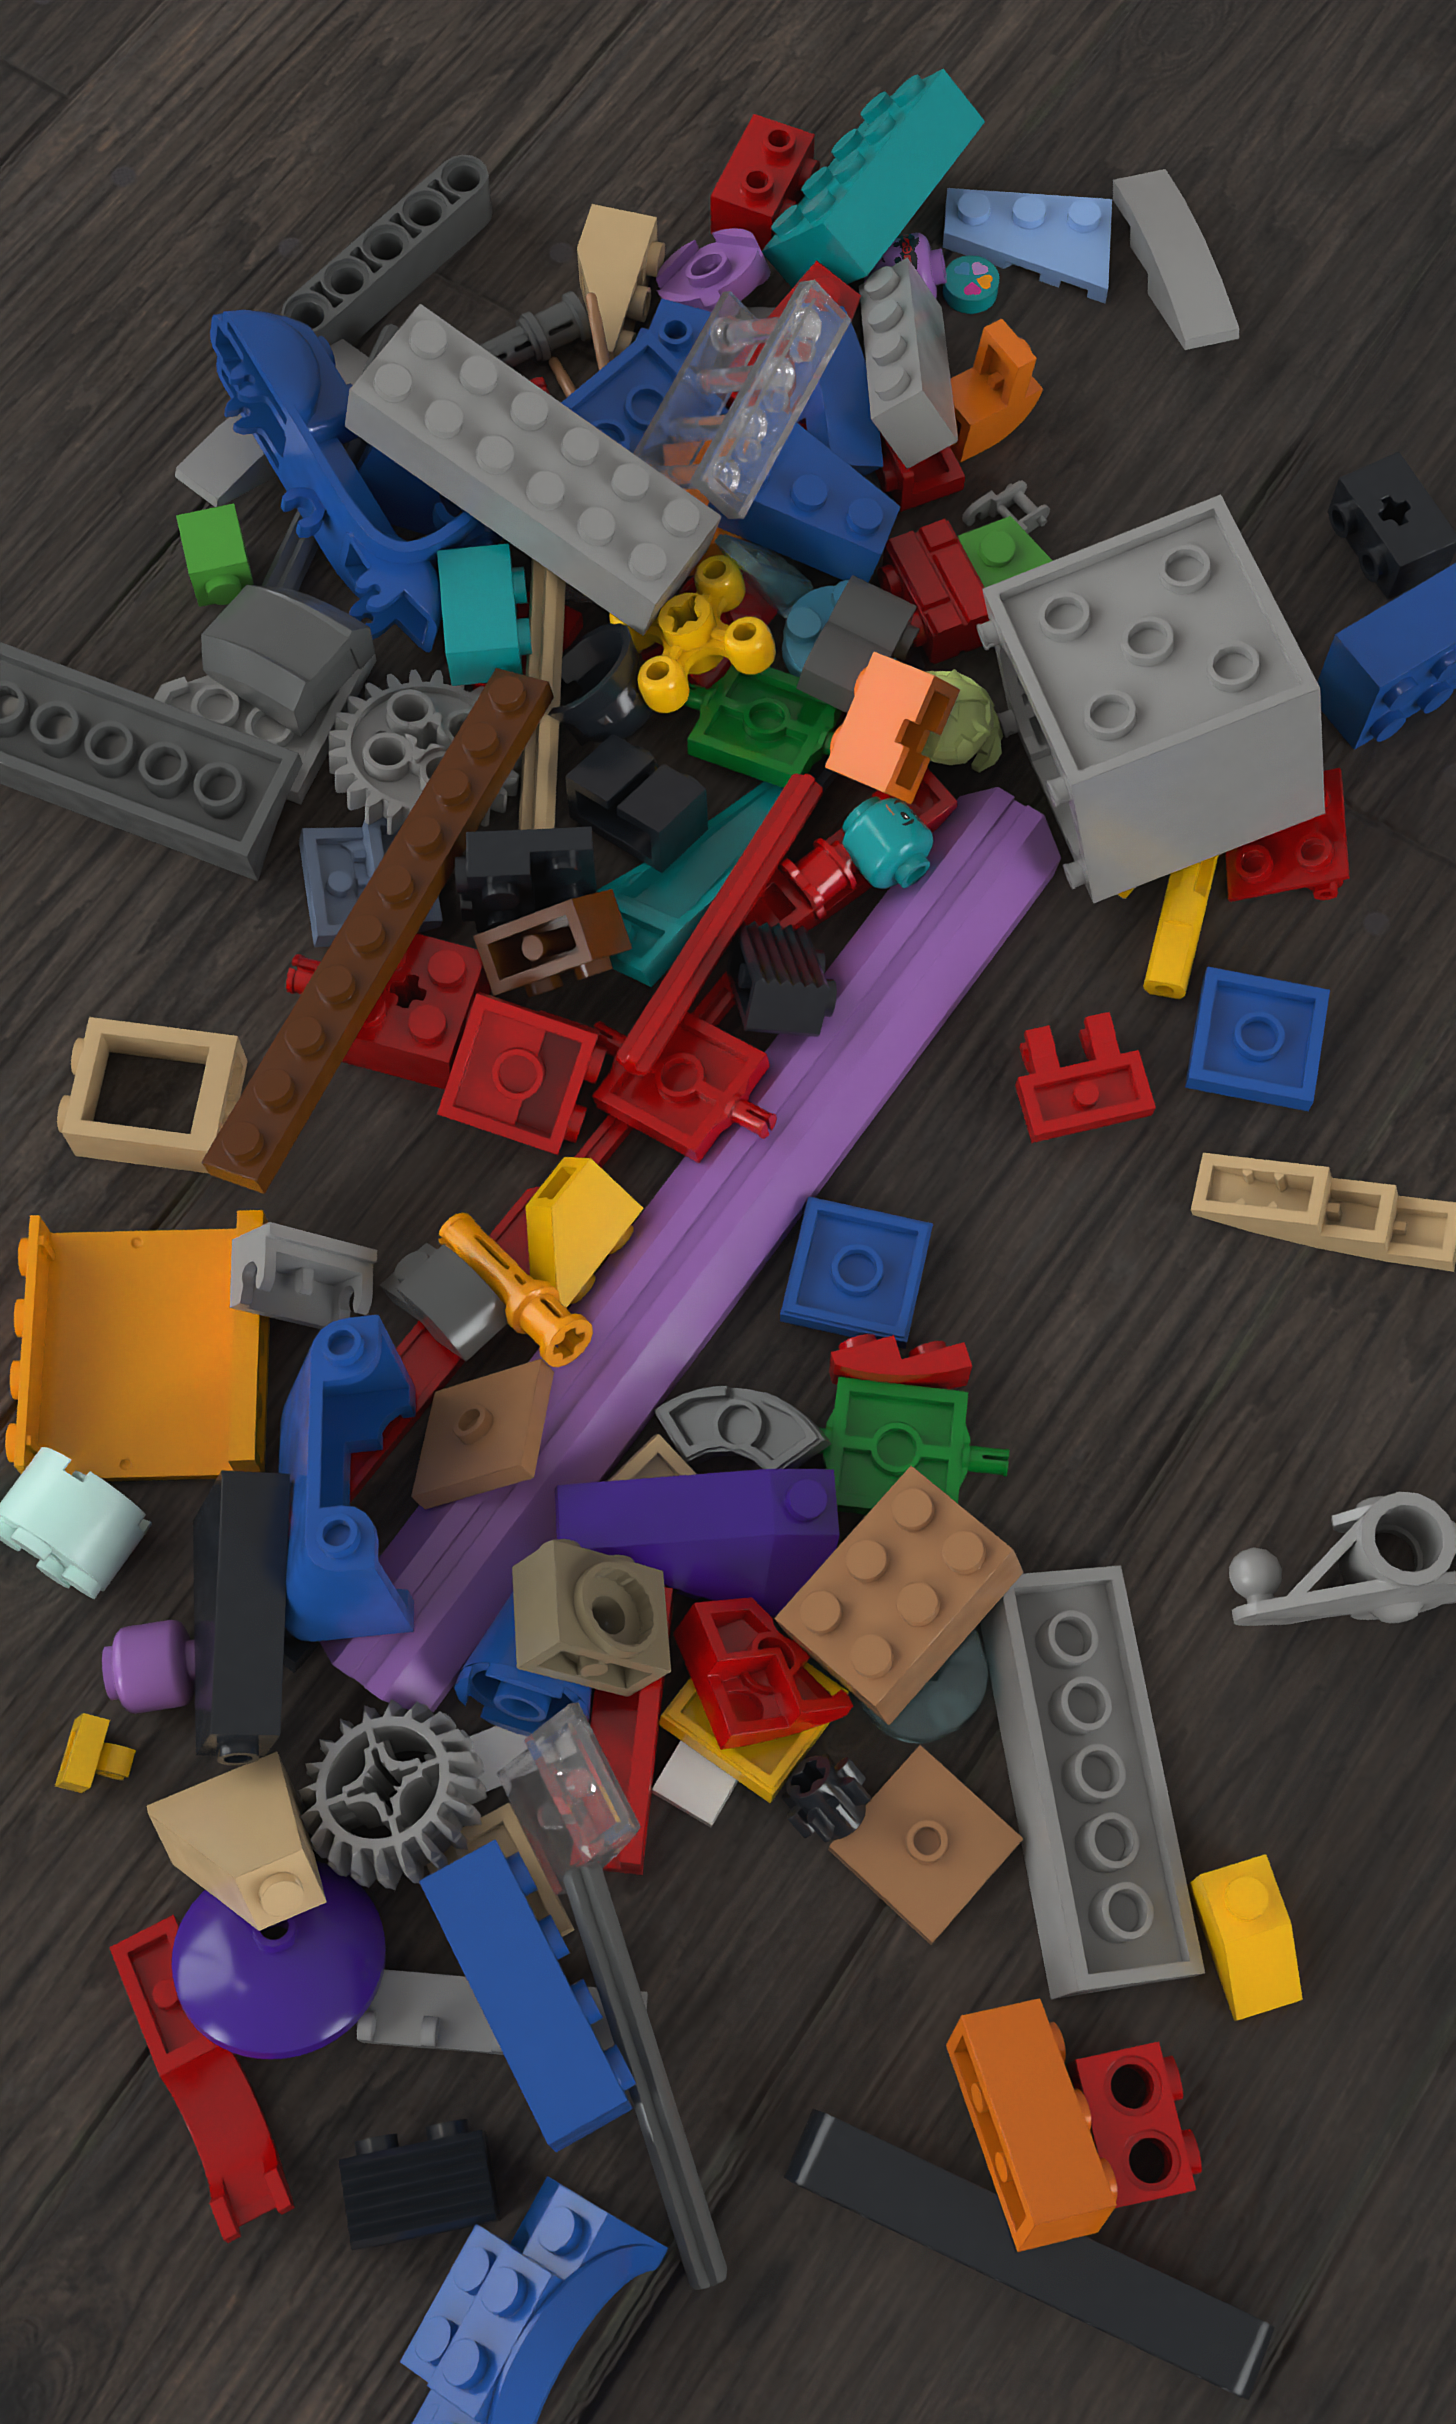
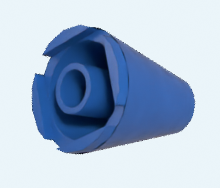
(513, 1696)

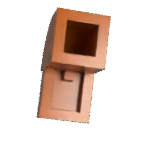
(995, 392)

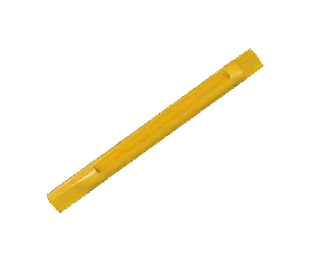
(1179, 930)

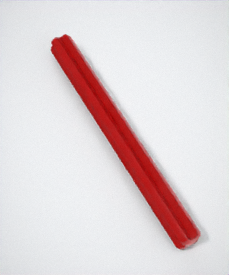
(719, 925)

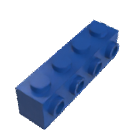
(526, 1995)

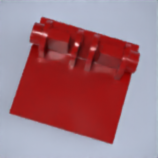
(1297, 857)

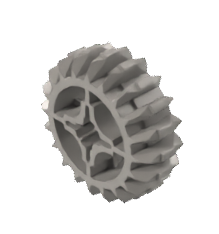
(428, 1805)

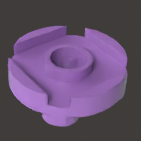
(702, 275)

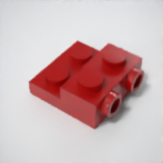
(522, 1073)

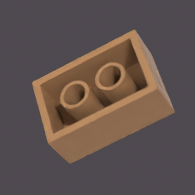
(900, 1594)

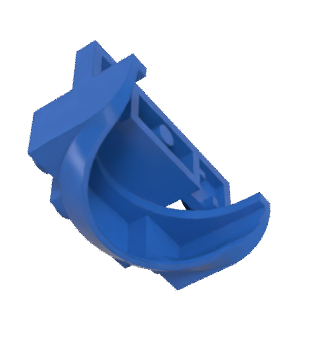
(521, 2308)

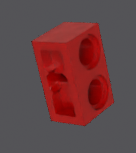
(1155, 2120)

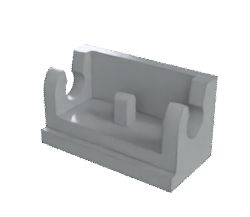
(299, 1276)

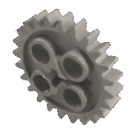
(395, 742)

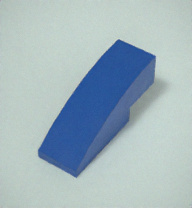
(840, 408)

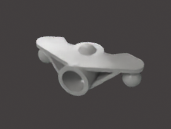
(1371, 1584)

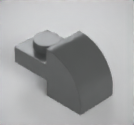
(447, 1299)

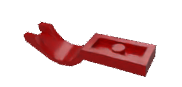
(206, 2086)

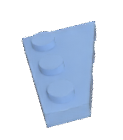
(1040, 232)

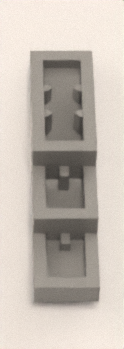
(1177, 260)
(233, 462)

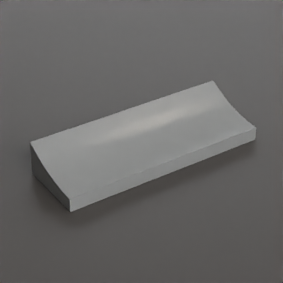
(1088, 1784)

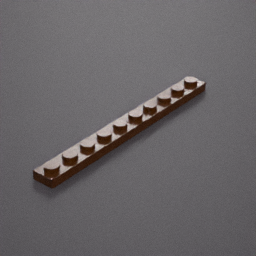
(377, 933)

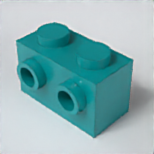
(481, 612)

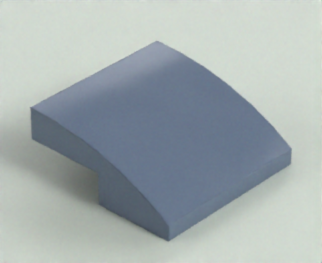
(336, 871)

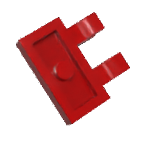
(1085, 1094)

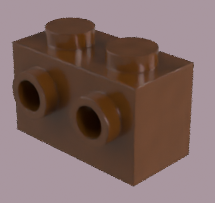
(552, 942)

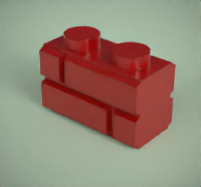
(941, 581)

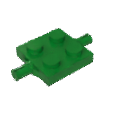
(760, 725)
(893, 1426)

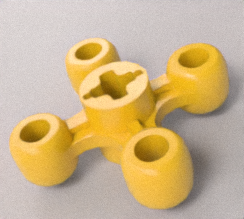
(697, 638)

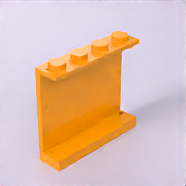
(138, 1355)

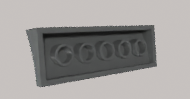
(140, 763)

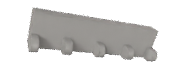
(440, 2014)

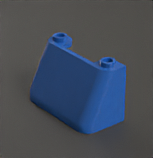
(336, 1408)

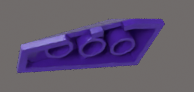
(712, 1531)

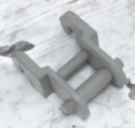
(994, 504)

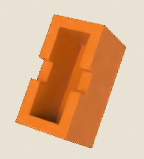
(890, 726)

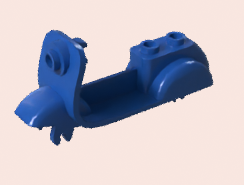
(297, 410)

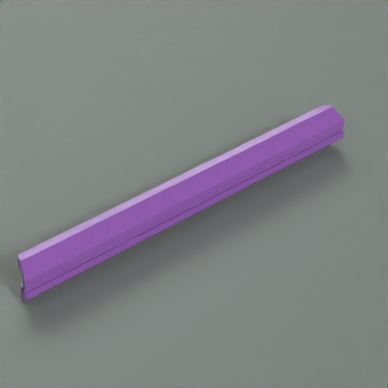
(716, 1232)

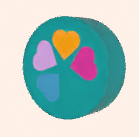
(971, 284)

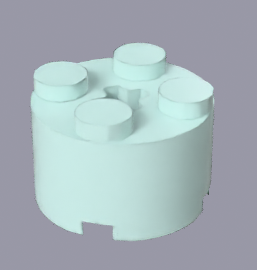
(70, 1523)

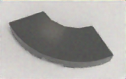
(740, 1424)

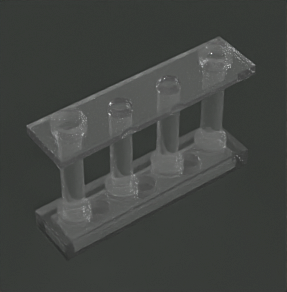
(767, 402)

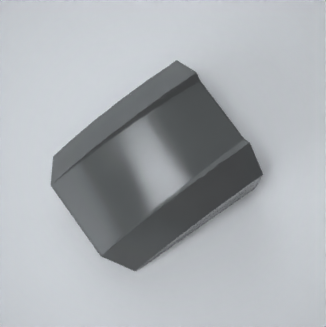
(284, 652)

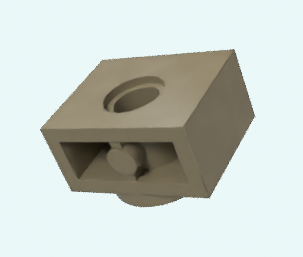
(590, 1618)

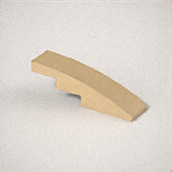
(1325, 1212)

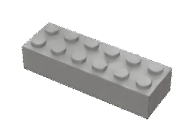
(530, 469)

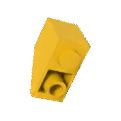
(575, 1224)

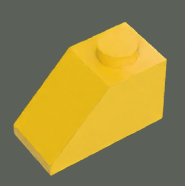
(1248, 1936)

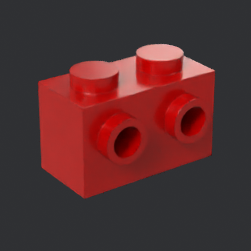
(763, 178)

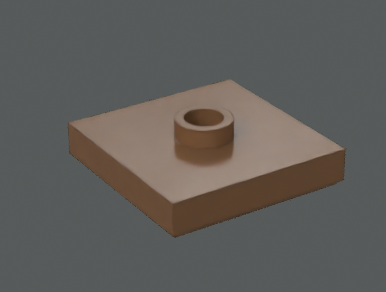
(483, 1434)
(926, 1844)

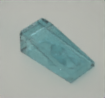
(766, 573)

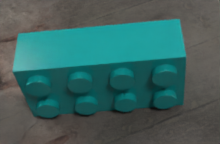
(875, 180)

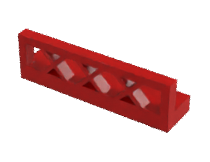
(629, 1738)

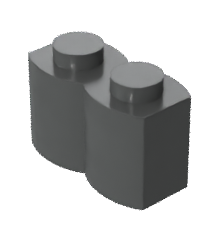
(860, 624)

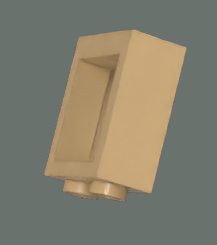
(144, 1146)

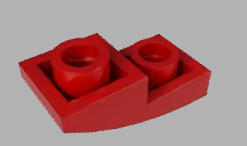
(880, 1361)

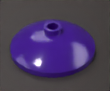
(282, 1992)

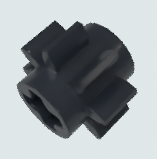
(826, 1797)

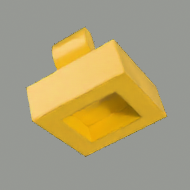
(90, 1755)

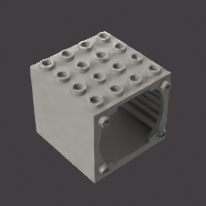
(1158, 698)

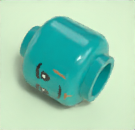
(887, 842)

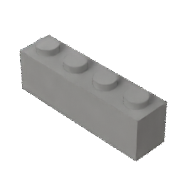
(907, 363)

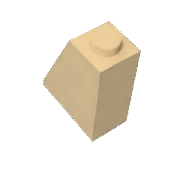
(244, 1842)

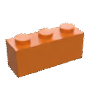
(1031, 2124)

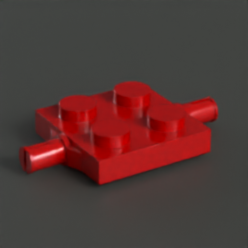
(692, 1089)

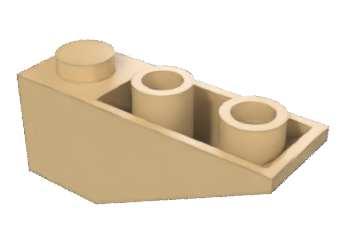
(616, 263)

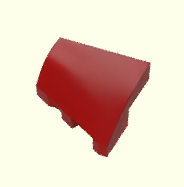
(751, 1675)

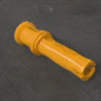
(529, 1303)

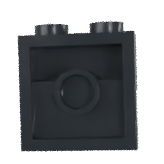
(522, 871)

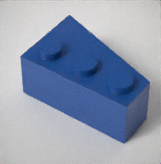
(818, 511)

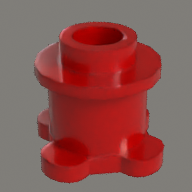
(821, 874)

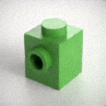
(215, 554)

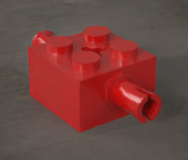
(419, 1013)

